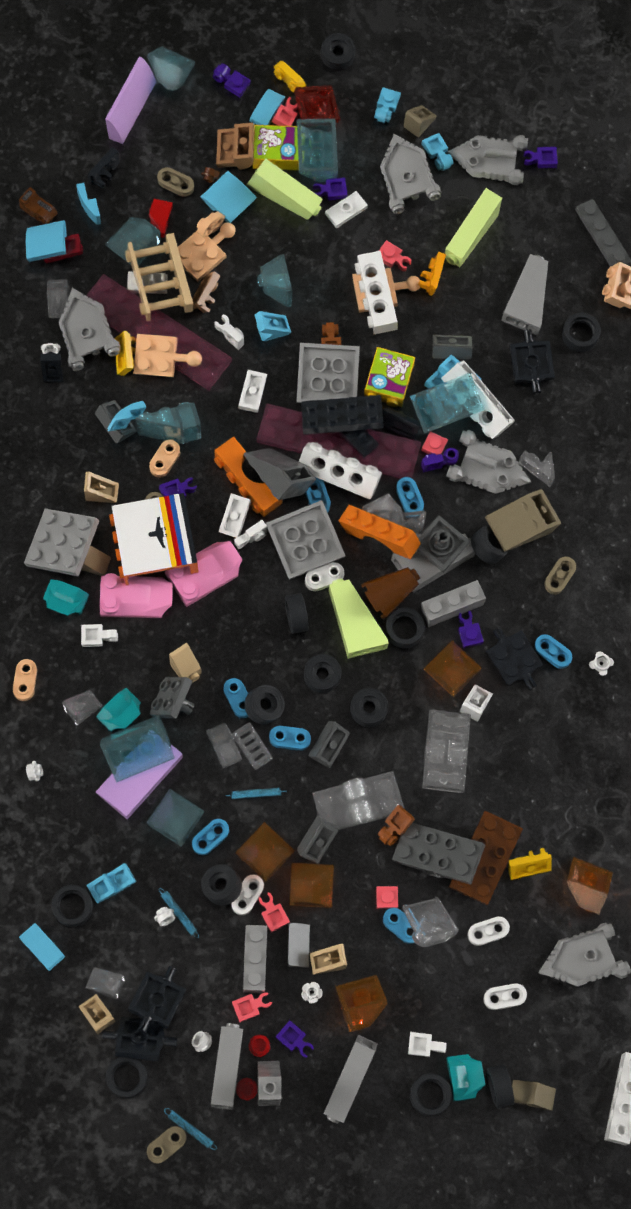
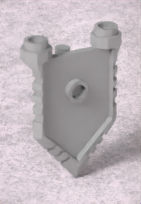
(491, 158)
(407, 174)
(85, 329)
(487, 466)
(585, 958)

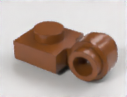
(330, 330)
(399, 822)

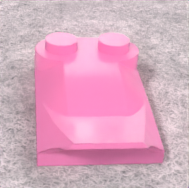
(216, 567)
(140, 599)

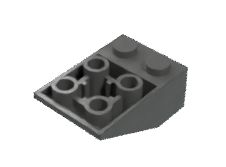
(280, 473)

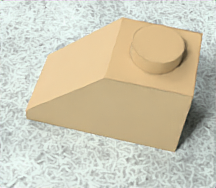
(185, 663)

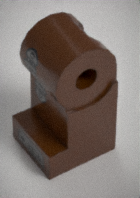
(37, 207)

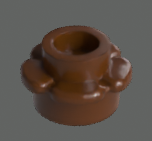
(210, 175)

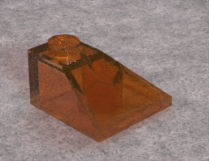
(452, 668)
(265, 851)
(589, 884)
(311, 885)
(361, 1002)

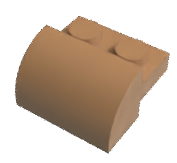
(236, 146)

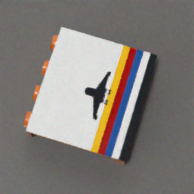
(153, 536)

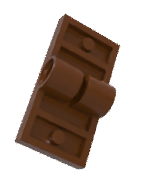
(499, 841)

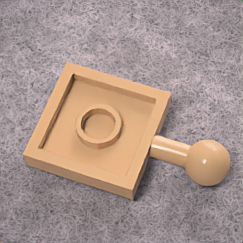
(202, 254)
(411, 284)
(157, 356)

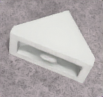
(476, 702)

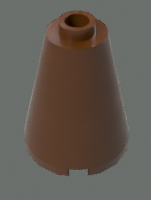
(391, 589)

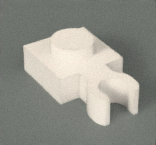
(252, 534)

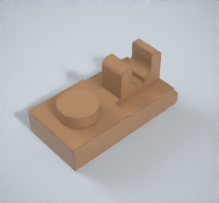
(207, 285)

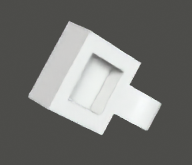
(232, 334)
(94, 635)
(421, 1045)

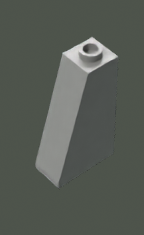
(527, 299)
(425, 569)
(227, 1067)
(350, 1079)
(269, 1083)

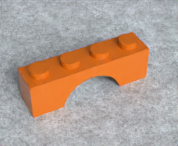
(231, 458)
(394, 536)

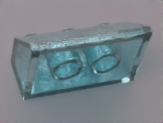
(317, 149)
(137, 748)

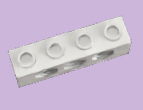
(373, 263)
(501, 417)
(341, 479)
(619, 1119)

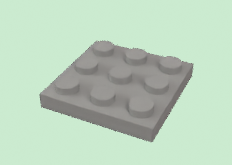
(327, 371)
(305, 539)
(61, 542)

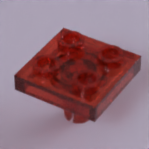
(316, 102)

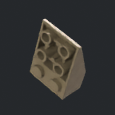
(523, 520)

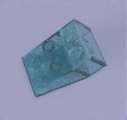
(447, 402)
(171, 423)

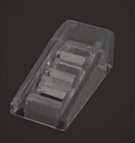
(258, 742)

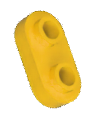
(288, 75)

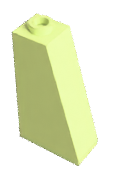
(284, 190)
(473, 227)
(356, 624)

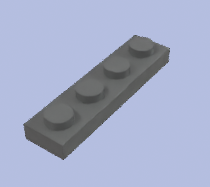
(602, 233)

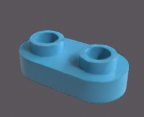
(320, 494)
(411, 497)
(554, 650)
(236, 697)
(290, 740)
(210, 837)
(400, 926)

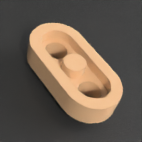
(210, 224)
(165, 457)
(25, 679)

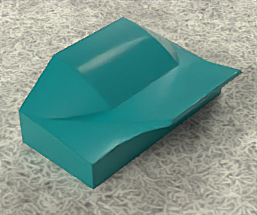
(65, 598)
(120, 711)
(465, 1076)

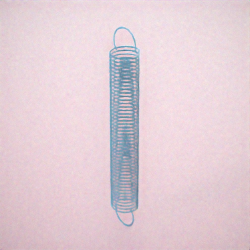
(253, 793)
(178, 914)
(193, 1128)

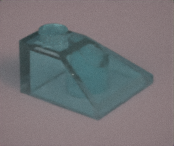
(170, 67)
(137, 231)
(276, 280)
(175, 817)

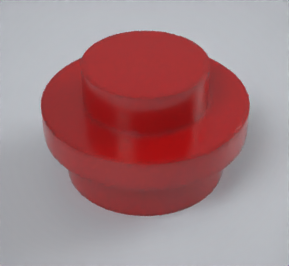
(259, 1045)
(246, 1089)

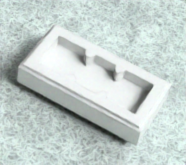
(346, 209)

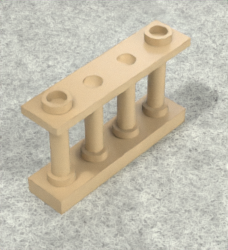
(174, 264)

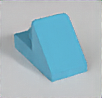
(271, 325)

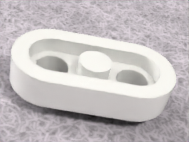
(324, 575)
(247, 895)
(487, 930)
(504, 996)

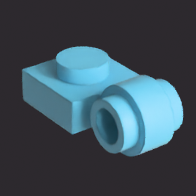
(386, 104)
(437, 148)

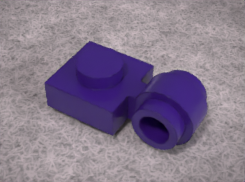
(234, 83)
(433, 461)

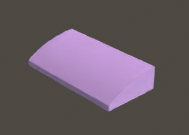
(130, 101)
(131, 792)

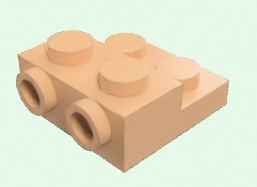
(618, 289)

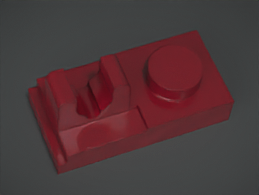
(73, 248)

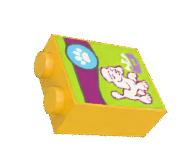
(277, 145)
(390, 376)

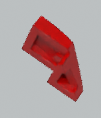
(160, 214)

